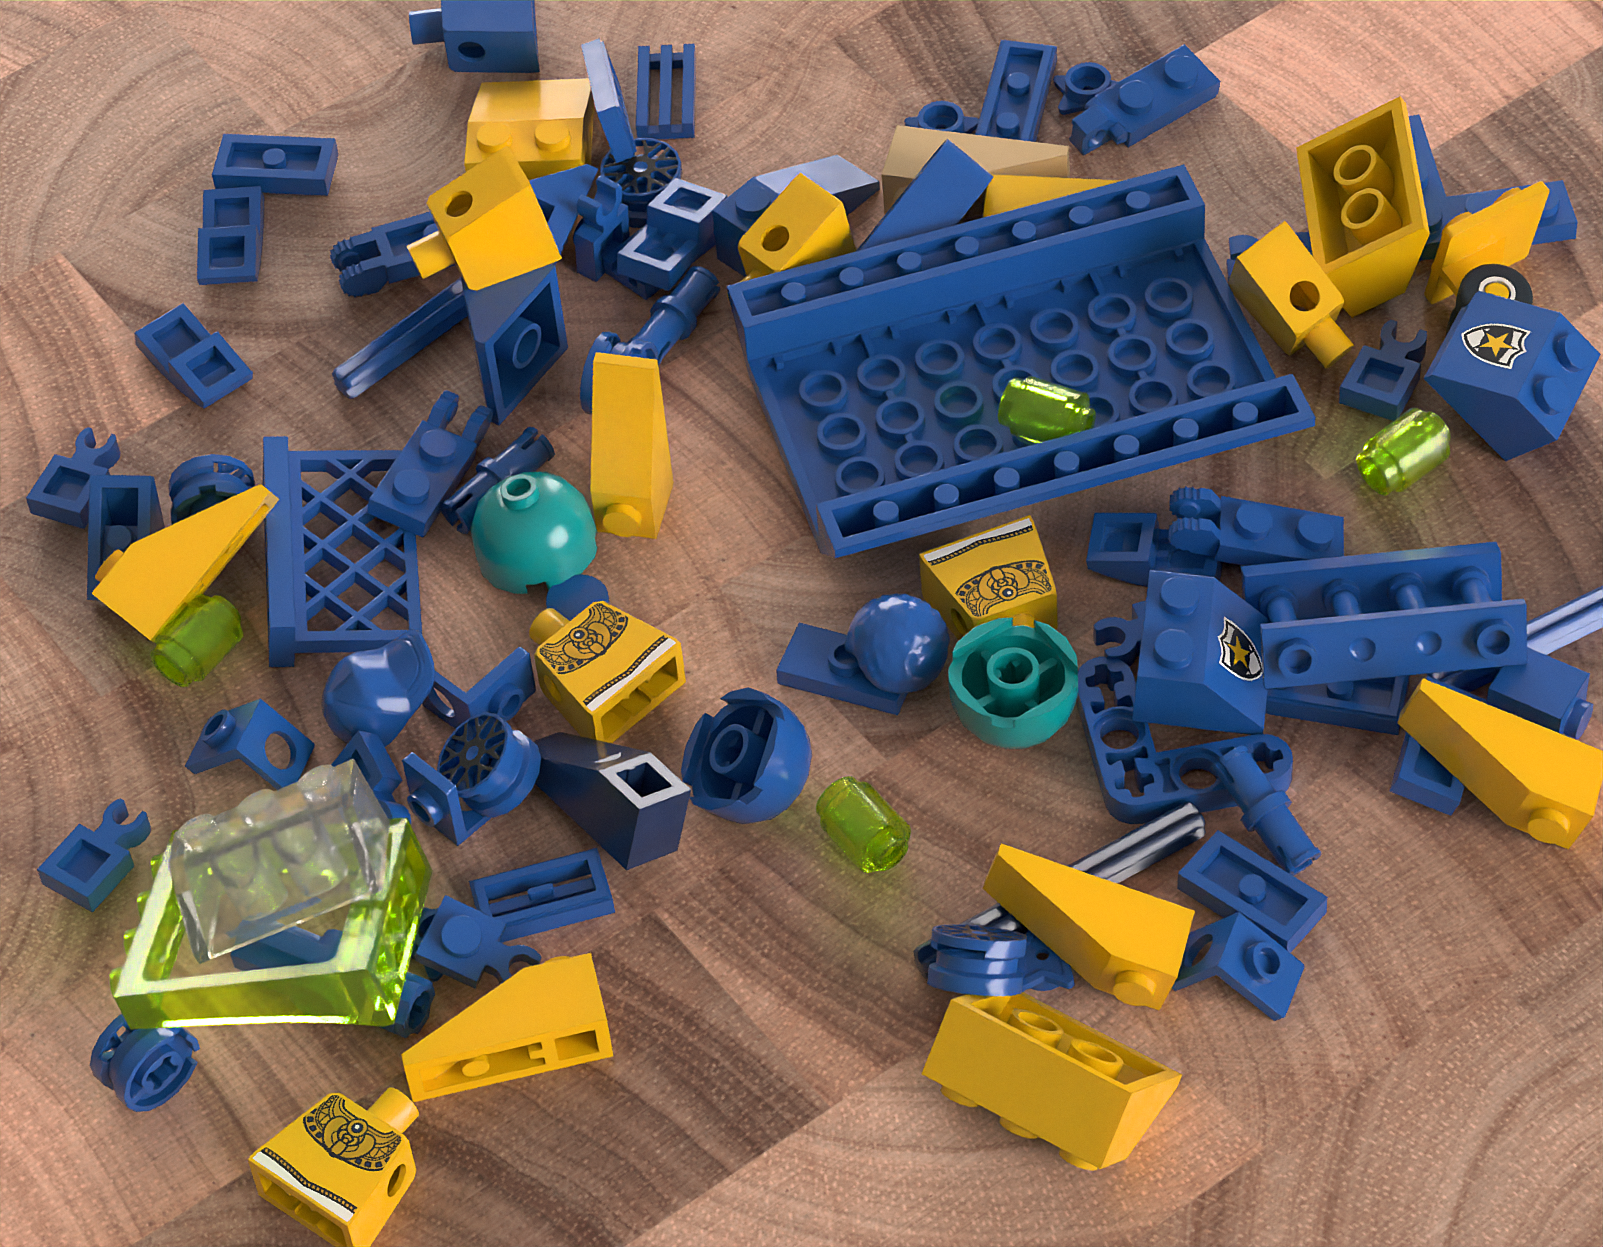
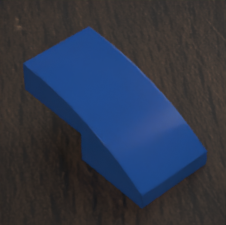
(674, 234)
(231, 235)
(191, 358)
(1133, 544)

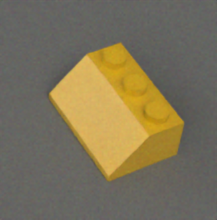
(1365, 205)
(1048, 1076)

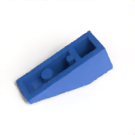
(745, 205)

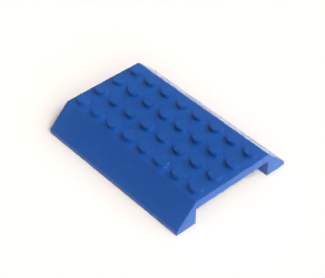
(898, 354)

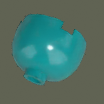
(533, 532)
(1013, 682)

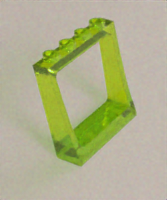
(352, 988)

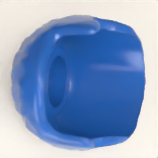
(898, 642)

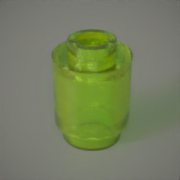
(1044, 410)
(1404, 451)
(197, 639)
(863, 824)

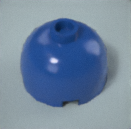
(747, 758)

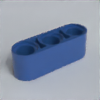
(934, 198)

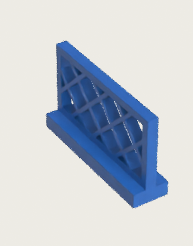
(287, 563)

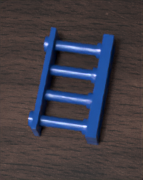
(1385, 615)

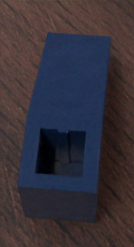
(615, 795)

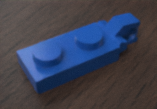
(1145, 101)

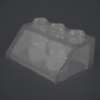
(278, 859)

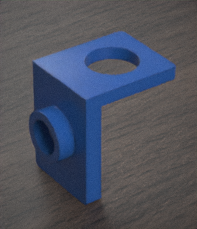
(498, 692)
(243, 735)
(437, 802)
(1245, 961)

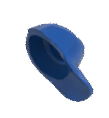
(379, 688)

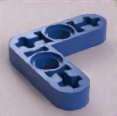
(1157, 773)

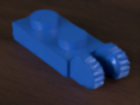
(380, 255)
(429, 467)
(1250, 530)

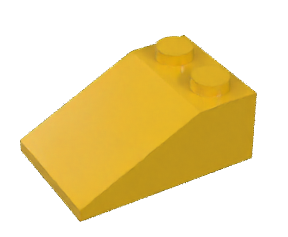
(540, 120)

